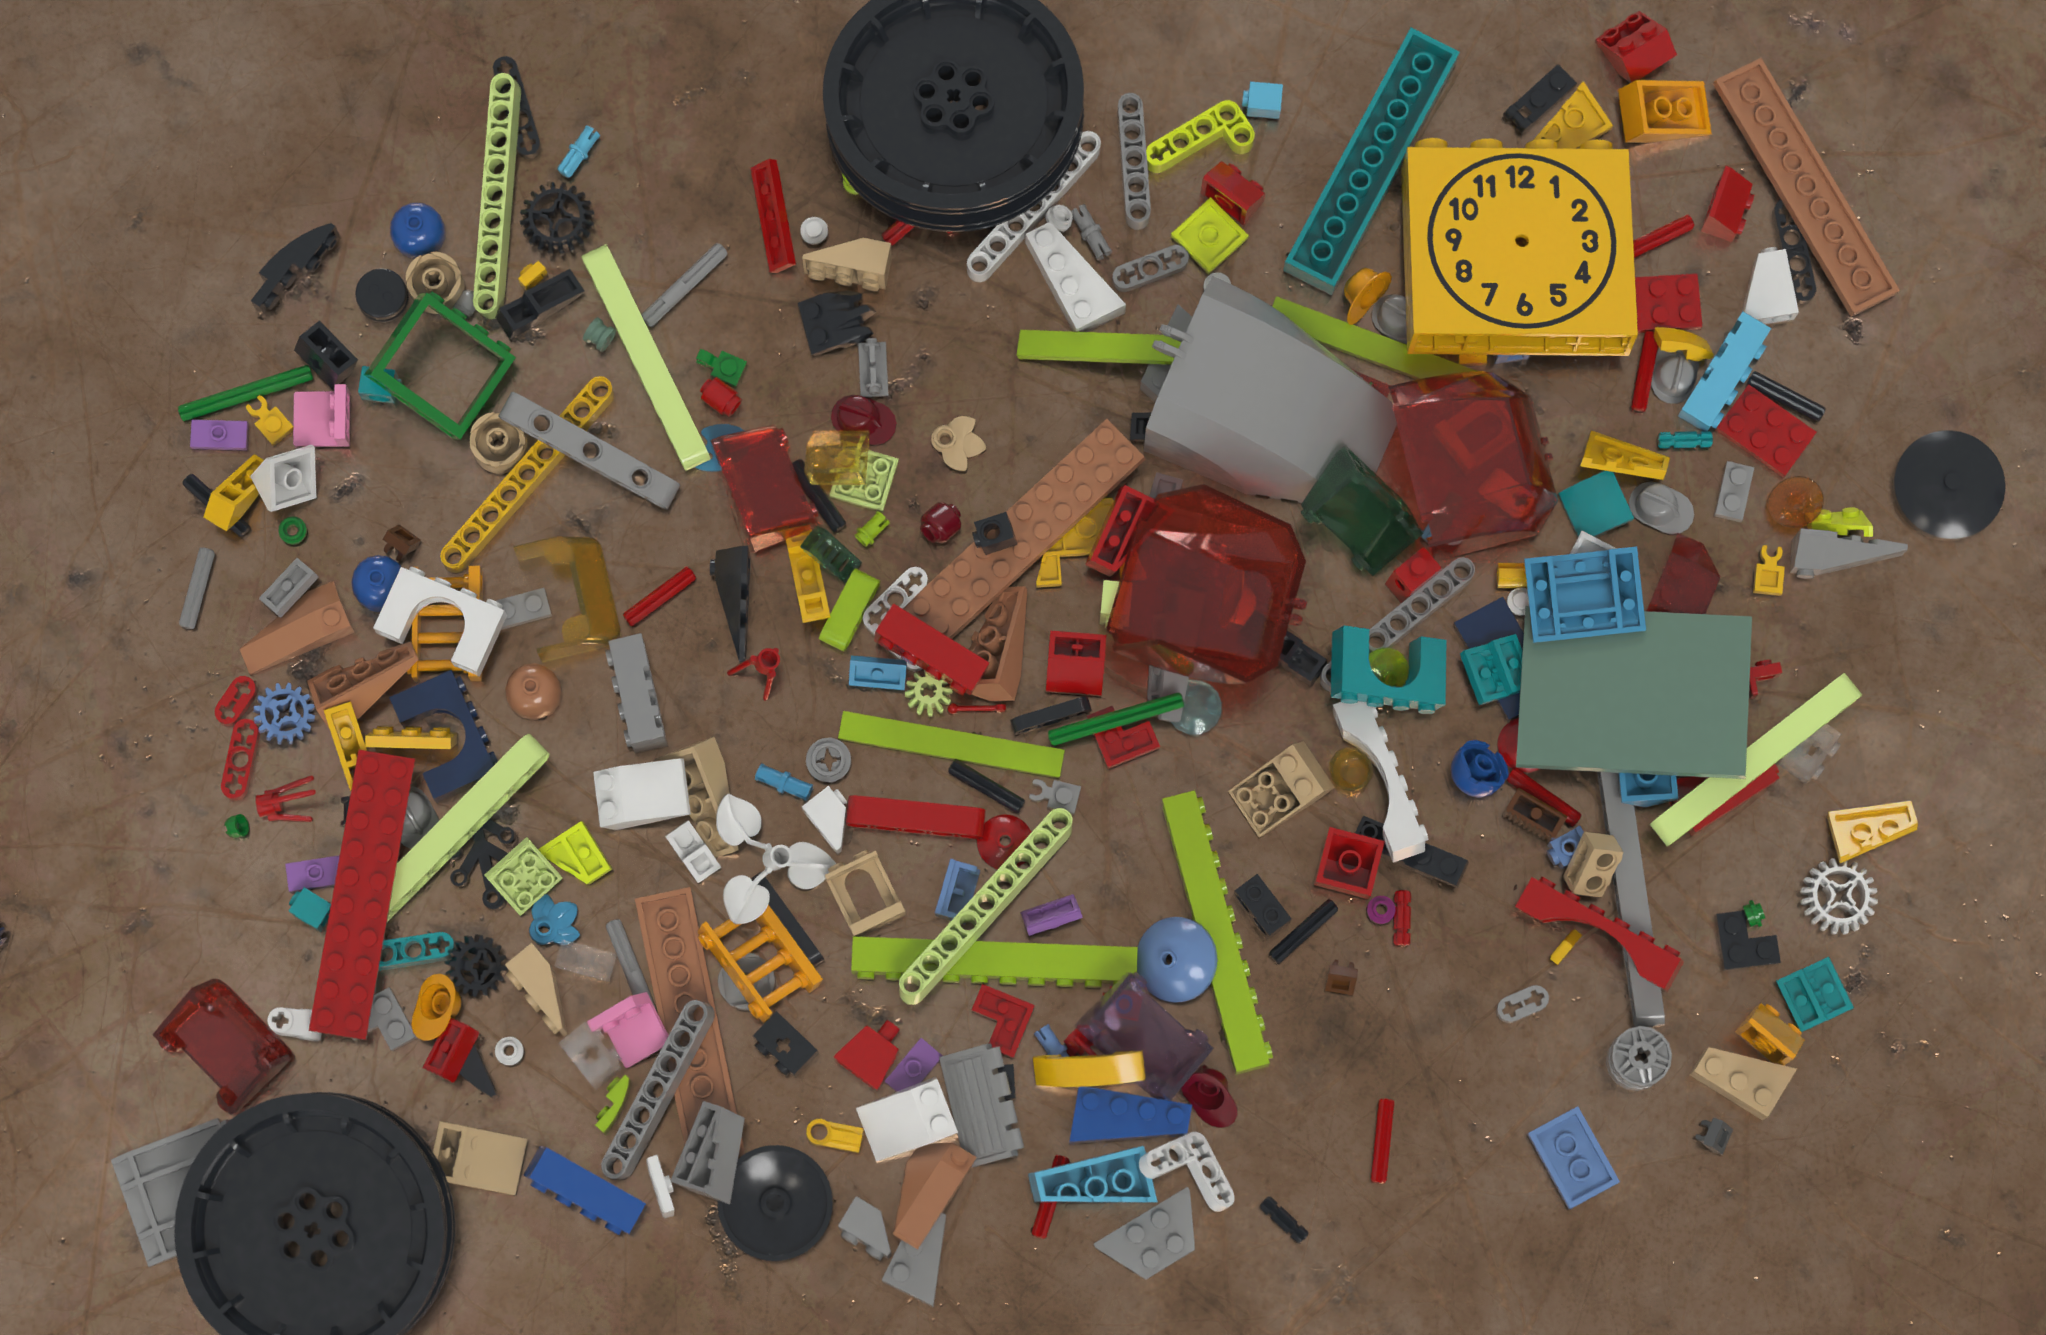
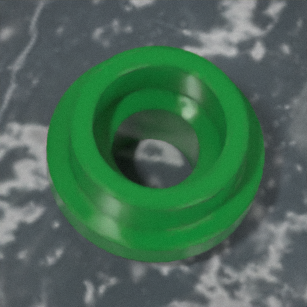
(290, 522)
(1754, 913)

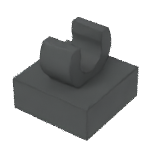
(1717, 1135)

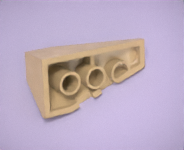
(706, 788)

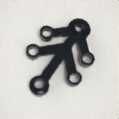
(482, 851)

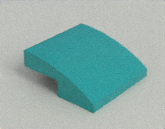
(1596, 505)
(1494, 668)
(1815, 994)

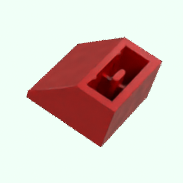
(1636, 46)
(1076, 663)

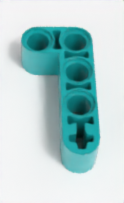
(401, 945)

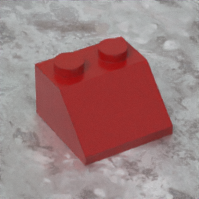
(1232, 191)
(1728, 205)
(1349, 863)

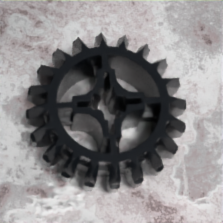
(547, 215)

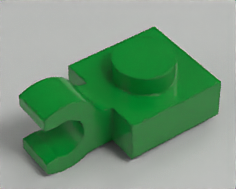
(725, 367)

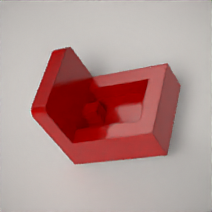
(1762, 671)

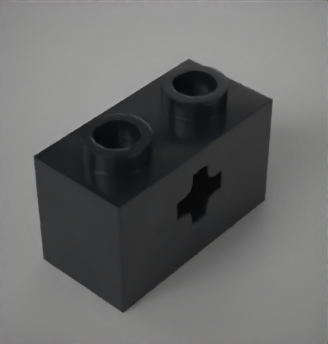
(325, 354)
(800, 1052)

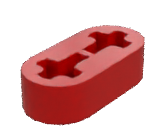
(230, 697)

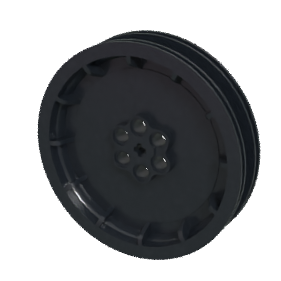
(939, 172)
(339, 1151)

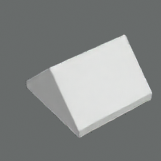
(287, 478)

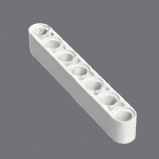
(1029, 219)

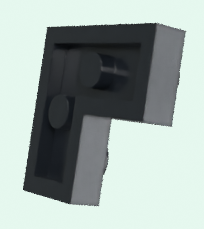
(1740, 951)

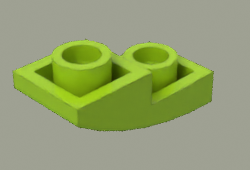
(618, 1095)

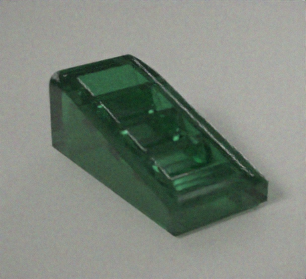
(818, 542)

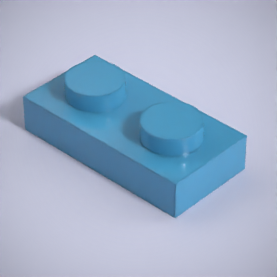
(877, 672)

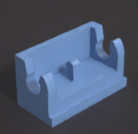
(956, 889)

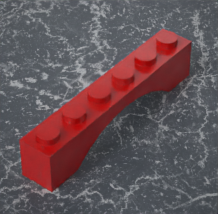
(1549, 905)

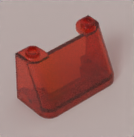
(764, 485)
(224, 1042)

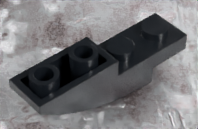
(299, 255)
(1431, 864)

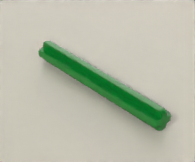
(245, 392)
(1116, 718)

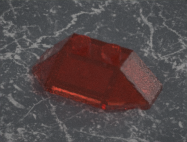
(1685, 579)

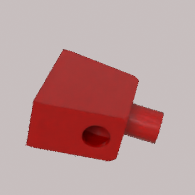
(1412, 574)
(870, 1054)

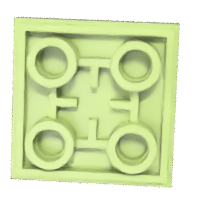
(879, 479)
(523, 876)

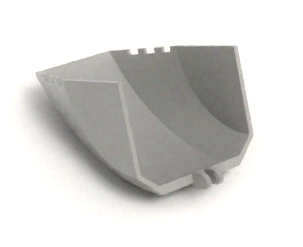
(1260, 400)

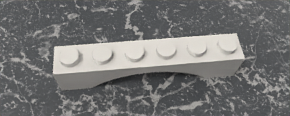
(1401, 829)

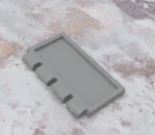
(979, 1103)

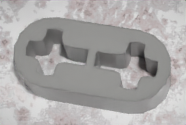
(1525, 1010)

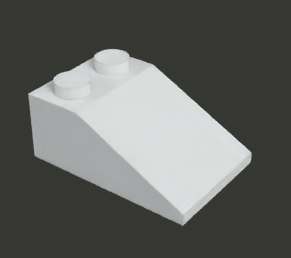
(641, 793)
(906, 1119)

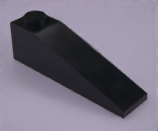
(733, 583)

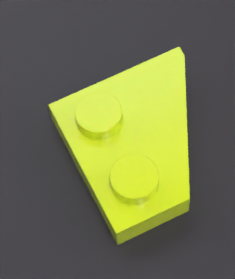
(1841, 522)
(577, 854)

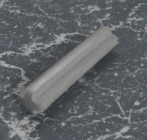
(196, 588)

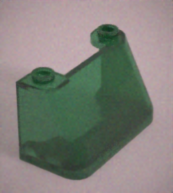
(1361, 511)

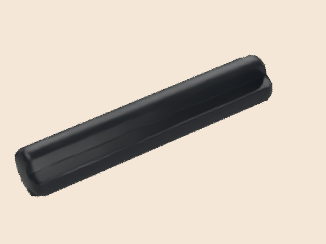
(1786, 396)
(203, 493)
(820, 499)
(986, 786)
(1303, 931)

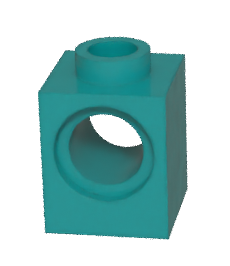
(371, 391)
(310, 909)

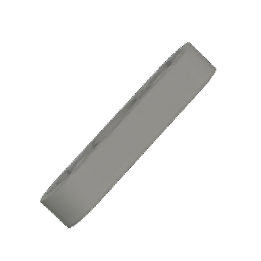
(1166, 253)

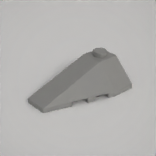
(1822, 552)

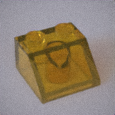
(837, 457)

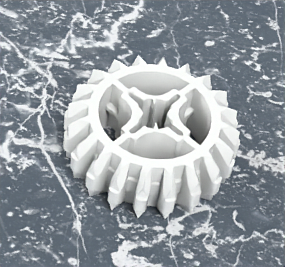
(1849, 904)

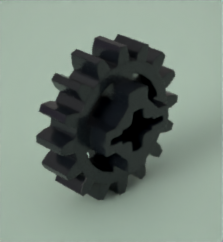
(477, 952)

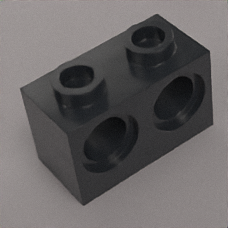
(1262, 906)

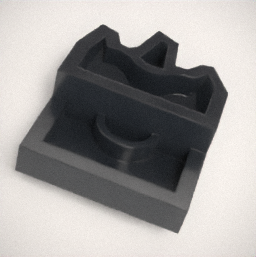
(835, 320)

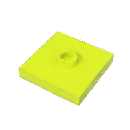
(1209, 235)

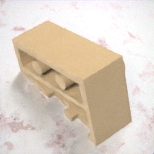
(1743, 1079)

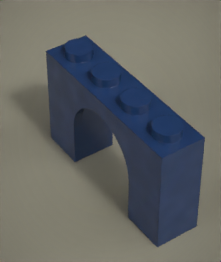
(445, 696)

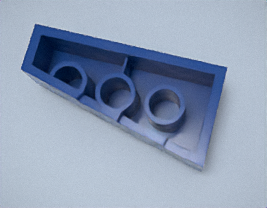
(1120, 1116)
(583, 1189)

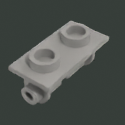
(873, 368)

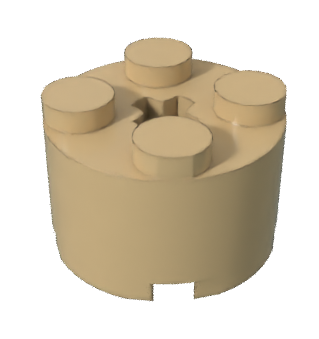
(431, 268)
(494, 457)

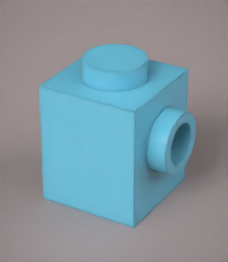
(1263, 100)

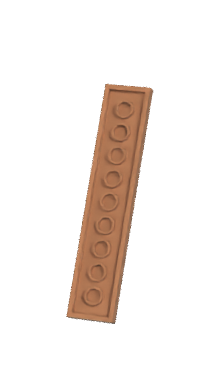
(1806, 187)
(1038, 523)
(677, 977)

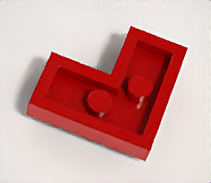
(1120, 745)
(1011, 1017)

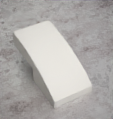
(693, 851)

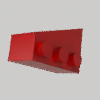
(1117, 530)

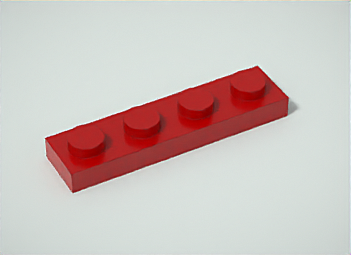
(773, 215)

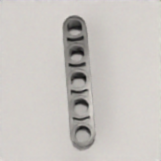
(1133, 148)

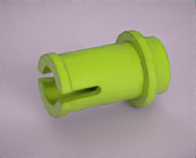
(871, 529)

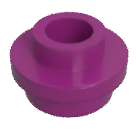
(1381, 918)

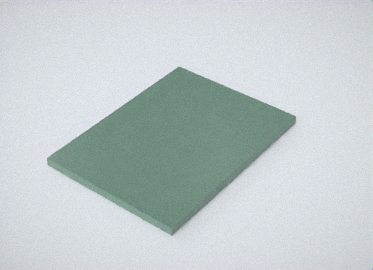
(1639, 699)

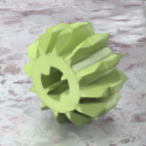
(926, 702)

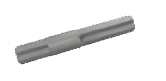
(684, 284)
(627, 958)

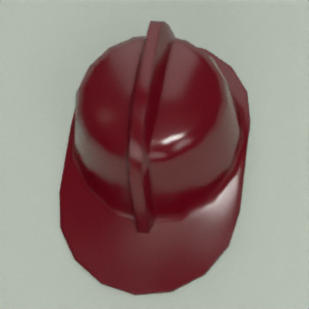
(864, 414)
(1210, 1097)

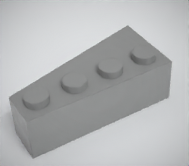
(637, 693)

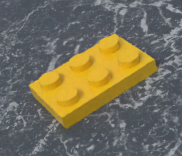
(411, 737)

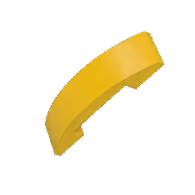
(807, 581)
(1089, 1070)

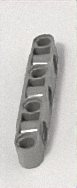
(570, 441)

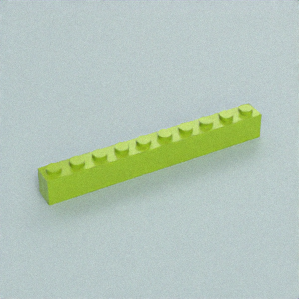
(1208, 908)
(999, 961)

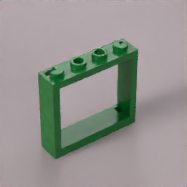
(416, 403)

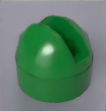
(237, 826)

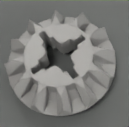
(817, 753)

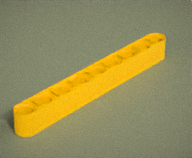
(523, 487)

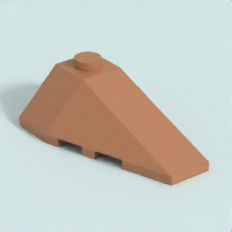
(308, 624)
(1001, 645)
(362, 682)
(928, 1186)

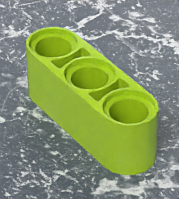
(849, 610)

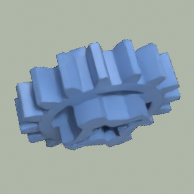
(273, 707)

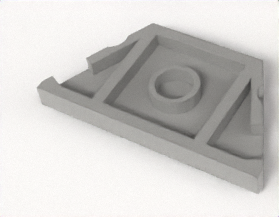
(1154, 1237)

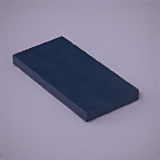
(1489, 624)

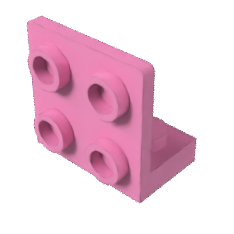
(322, 418)
(632, 1028)

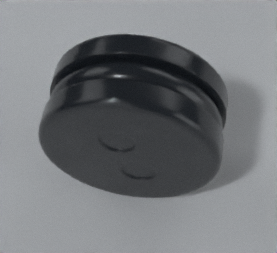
(382, 295)

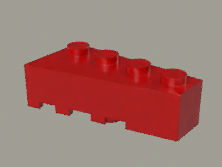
(930, 650)

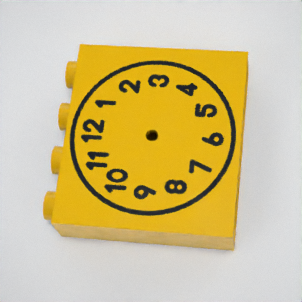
(1518, 249)

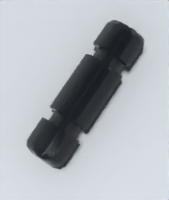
(1284, 1219)

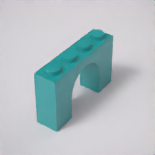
(1355, 681)

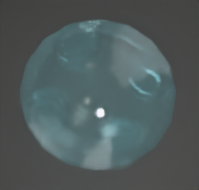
(1200, 709)

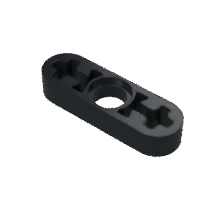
(1050, 715)

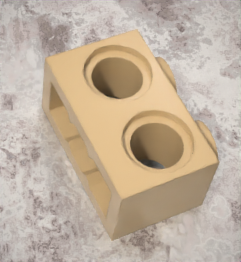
(1593, 864)

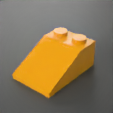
(1664, 110)
(1770, 1035)

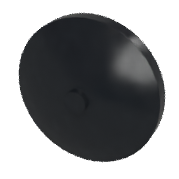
(1948, 485)
(777, 1203)

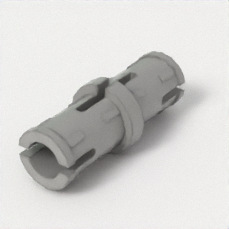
(1091, 232)

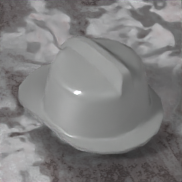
(1390, 317)
(1673, 376)
(1661, 507)
(419, 818)

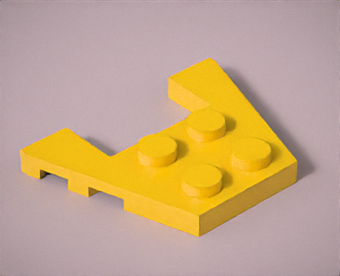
(1075, 542)

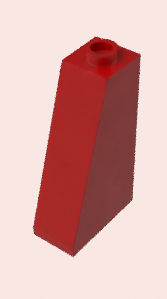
(1687, 784)

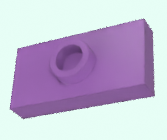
(219, 435)
(312, 873)
(1051, 914)
(914, 1066)

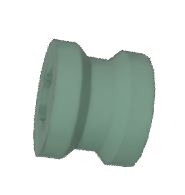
(599, 334)

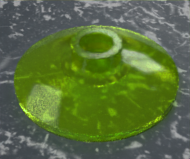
(1392, 662)

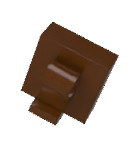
(401, 540)
(1341, 978)

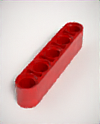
(915, 817)

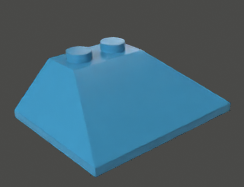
(1585, 594)

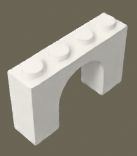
(414, 591)

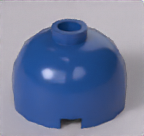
(417, 230)
(374, 580)
(1478, 769)

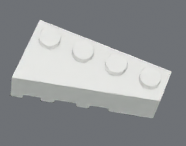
(1075, 285)

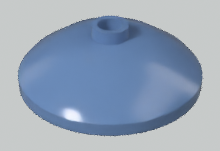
(1192, 962)

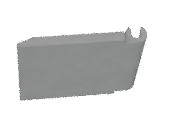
(152, 1185)

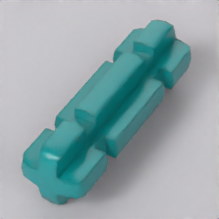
(1685, 439)

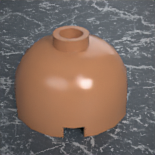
(533, 691)

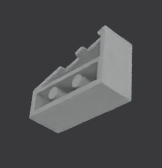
(711, 1153)

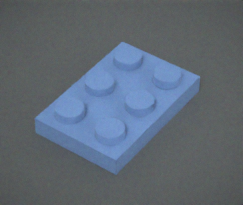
(1573, 1158)

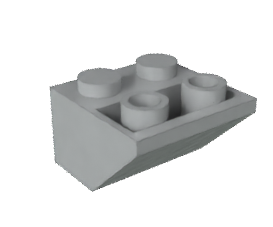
(865, 1225)

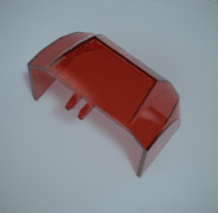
(1474, 460)
(1208, 588)

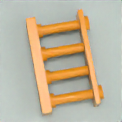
(472, 582)
(788, 954)

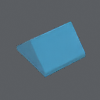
(1647, 789)

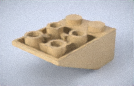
(856, 262)
(1281, 788)
(538, 978)
(480, 1157)

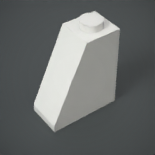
(1771, 289)

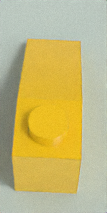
(233, 496)
(346, 737)

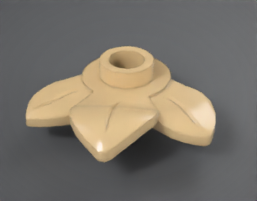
(962, 442)

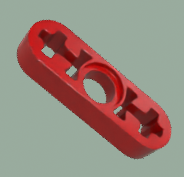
(252, 740)

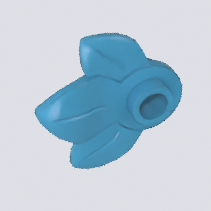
(556, 918)

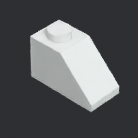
(828, 816)

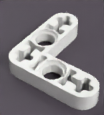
(875, 609)
(1189, 1156)

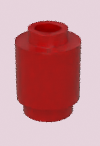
(720, 396)

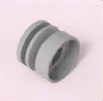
(1632, 1073)

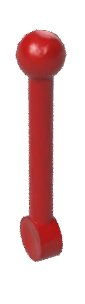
(953, 708)

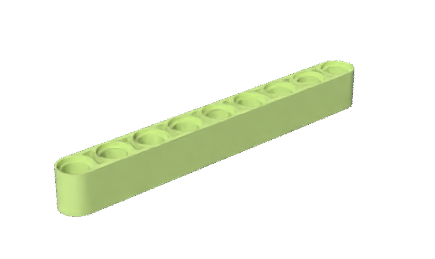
(491, 184)
(646, 357)
(1759, 758)
(465, 819)
(983, 918)

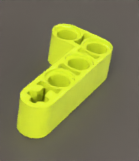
(1197, 141)

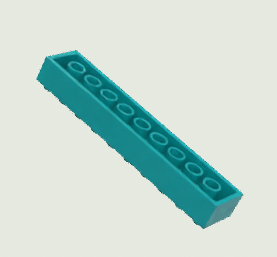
(1371, 161)

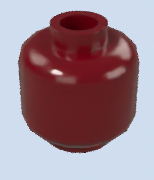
(940, 522)

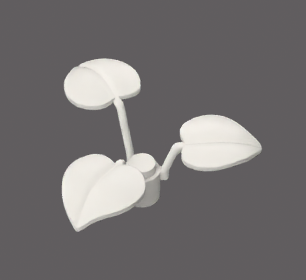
(744, 898)

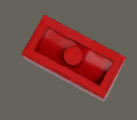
(451, 1050)

